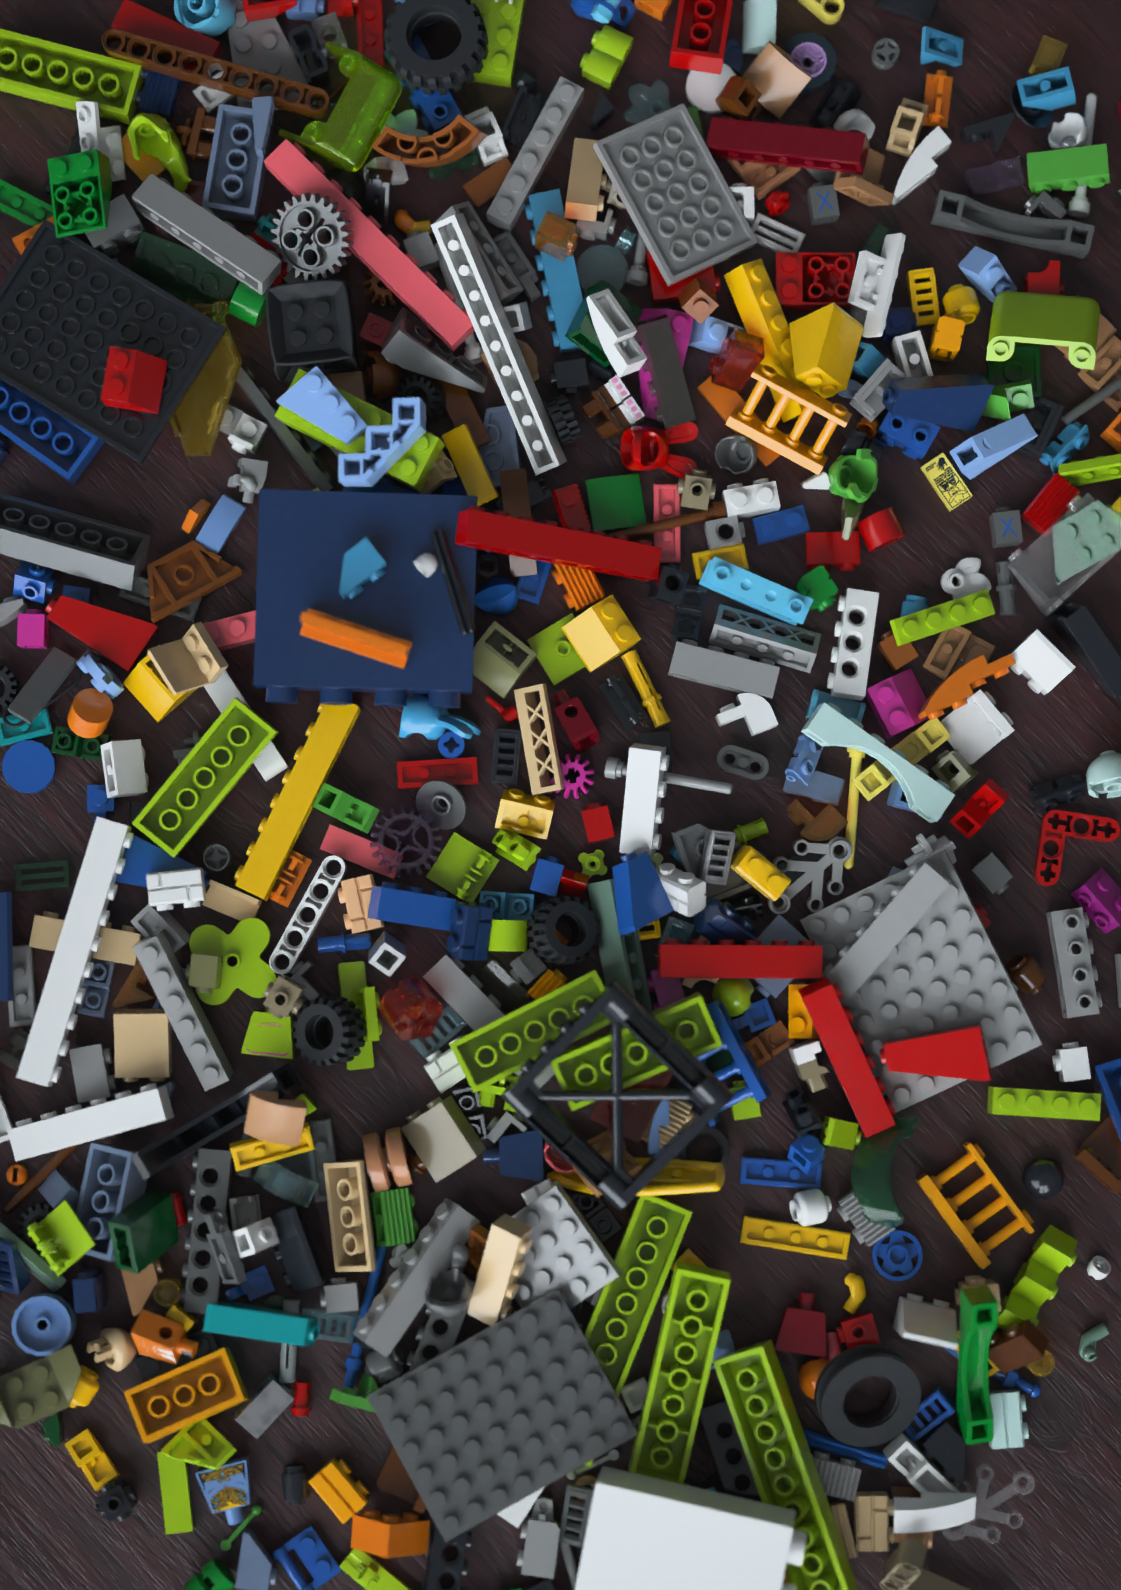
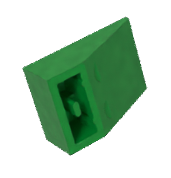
(80, 192)

